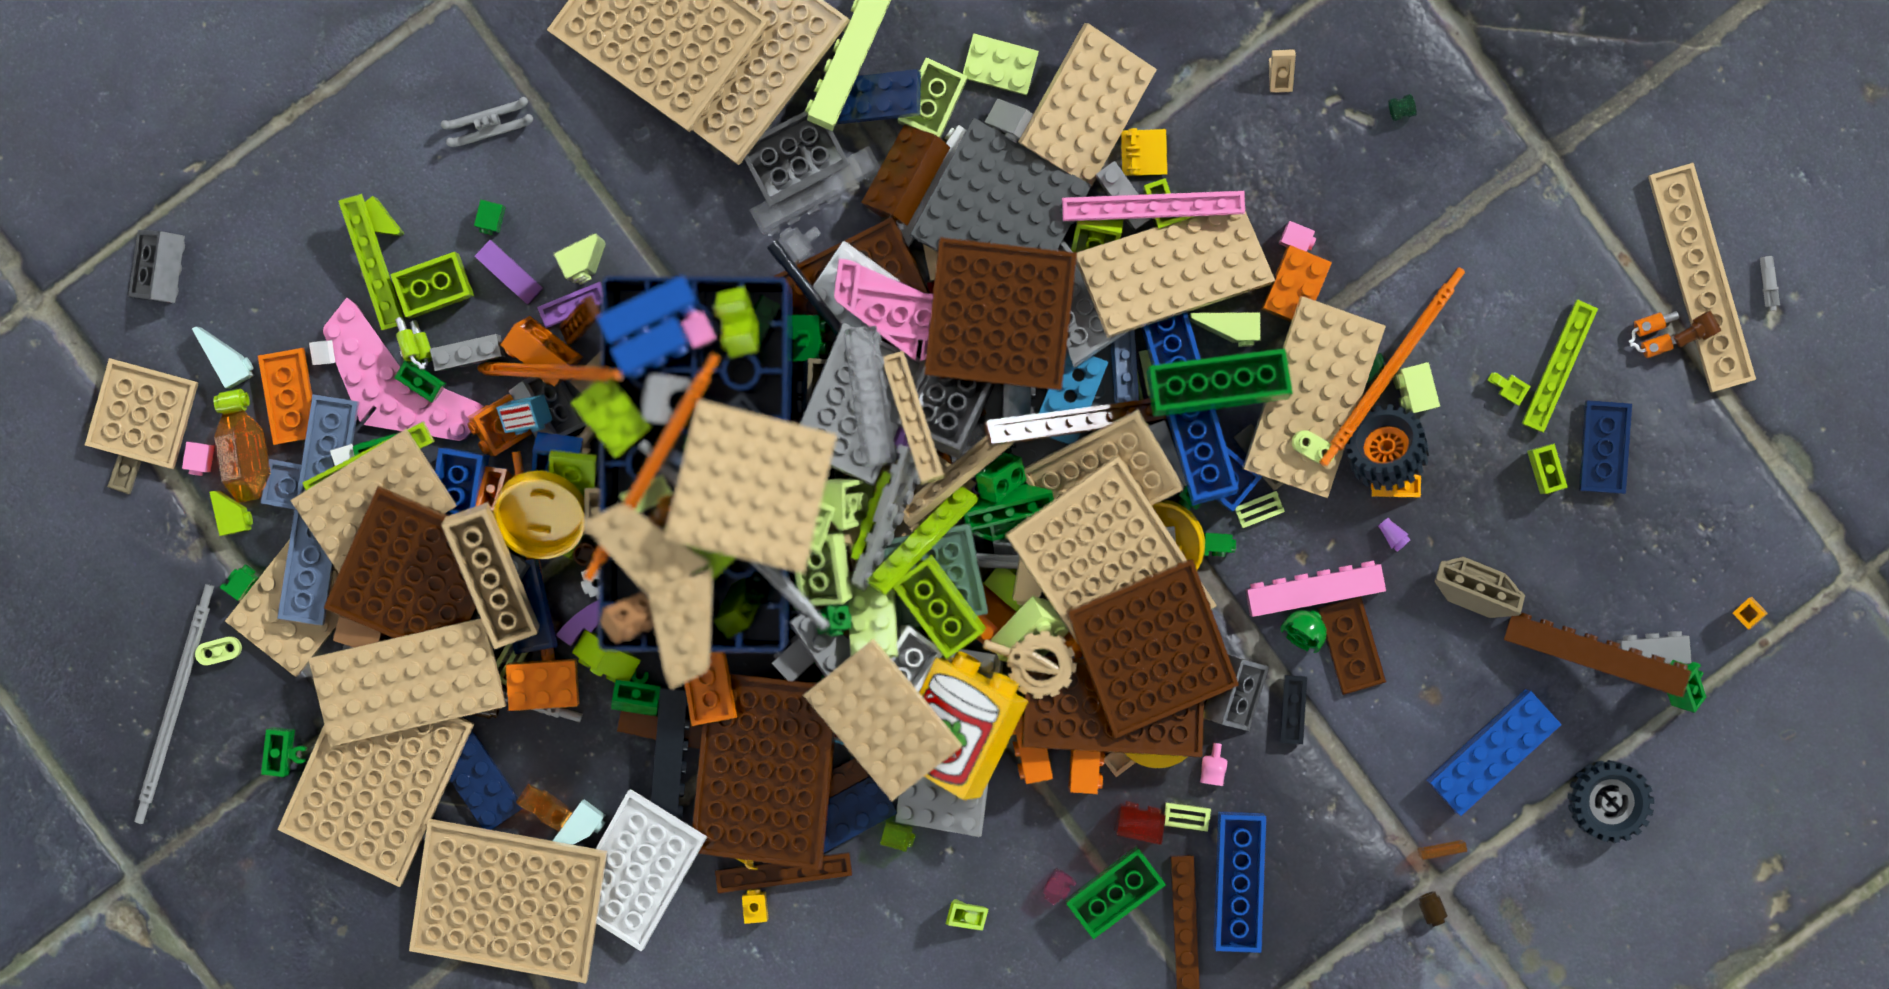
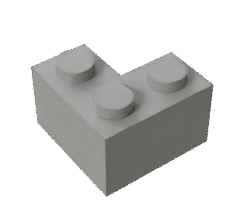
(1008, 119)

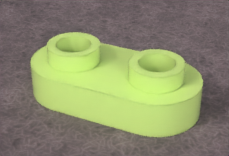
(1314, 447)
(219, 650)

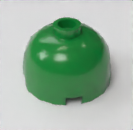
(1305, 630)

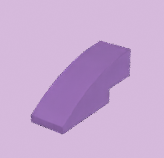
(508, 272)
(584, 619)

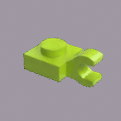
(1511, 388)

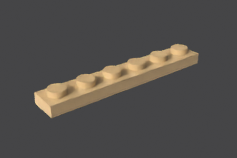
(912, 418)
(954, 478)

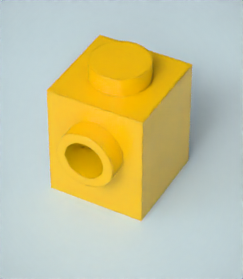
(754, 906)

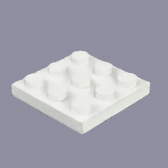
(826, 282)

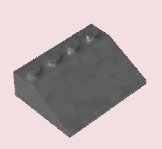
(794, 158)
(951, 409)

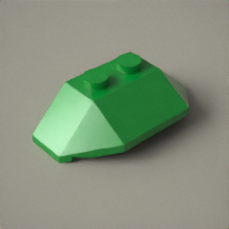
(995, 519)

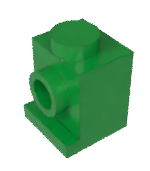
(1219, 544)
(240, 582)

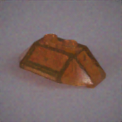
(242, 456)

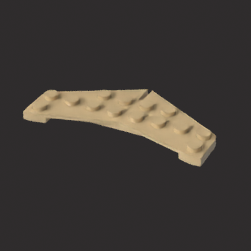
(663, 570)

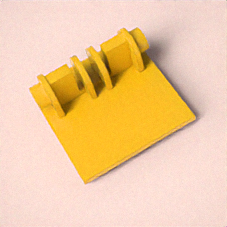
(1144, 152)

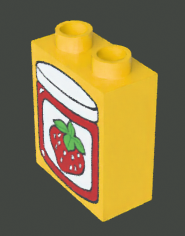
(980, 716)

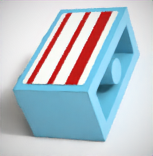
(524, 414)

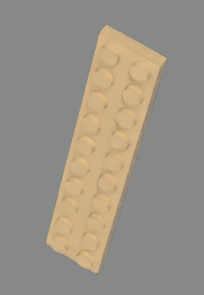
(1701, 274)

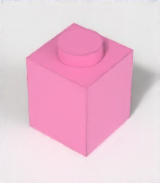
(1297, 236)
(698, 329)
(198, 458)

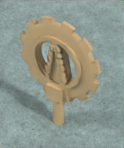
(1023, 658)

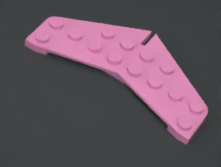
(879, 301)
(369, 378)

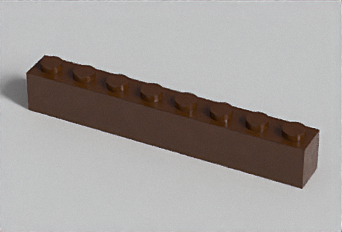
(1598, 655)

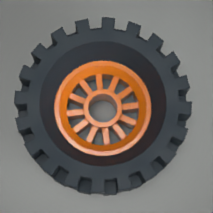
(1393, 432)

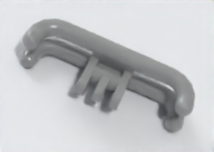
(487, 123)

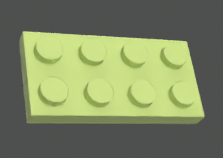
(873, 617)

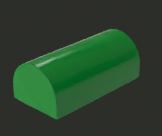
(420, 381)

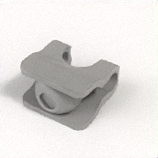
(656, 396)

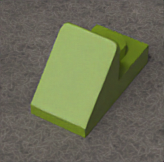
(966, 915)

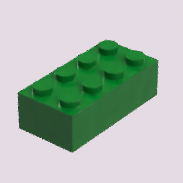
(1115, 892)

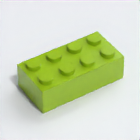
(939, 606)

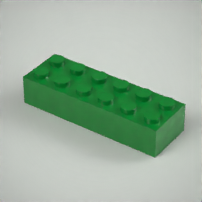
(1219, 382)

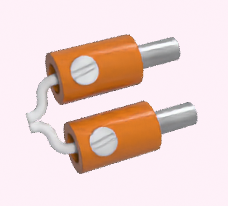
(1652, 324)

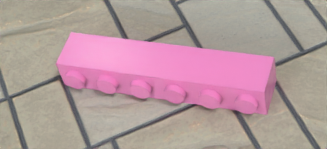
(1315, 590)

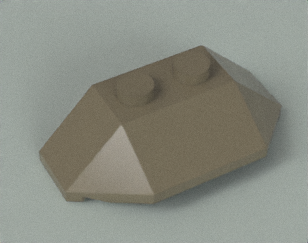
(1479, 588)

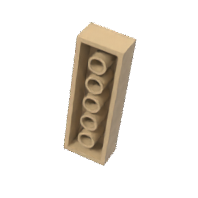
(490, 575)

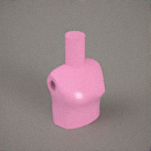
(1213, 767)

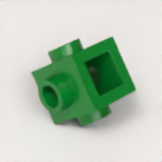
(838, 619)

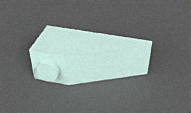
(227, 362)
(581, 824)

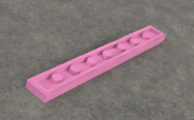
(1153, 206)

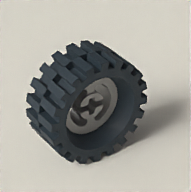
(1626, 783)

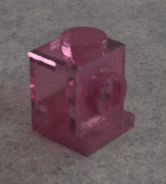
(1058, 886)

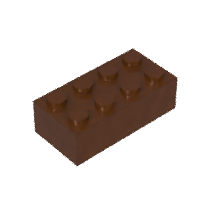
(906, 174)

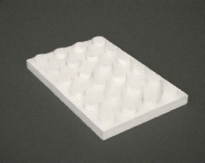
(643, 867)

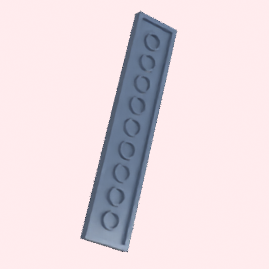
(307, 565)

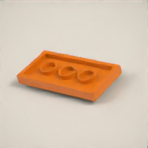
(286, 394)

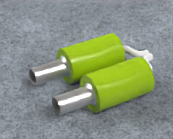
(413, 343)

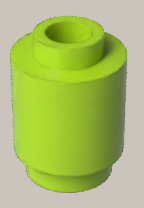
(231, 401)

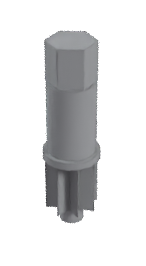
(1769, 283)

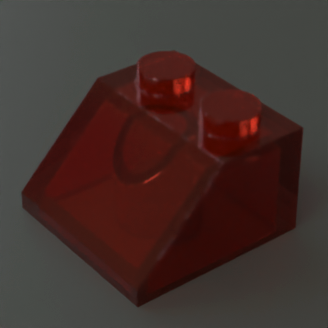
(1140, 823)

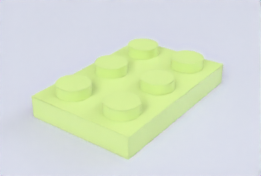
(1000, 64)

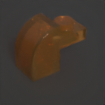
(545, 806)

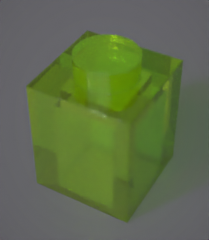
(897, 836)

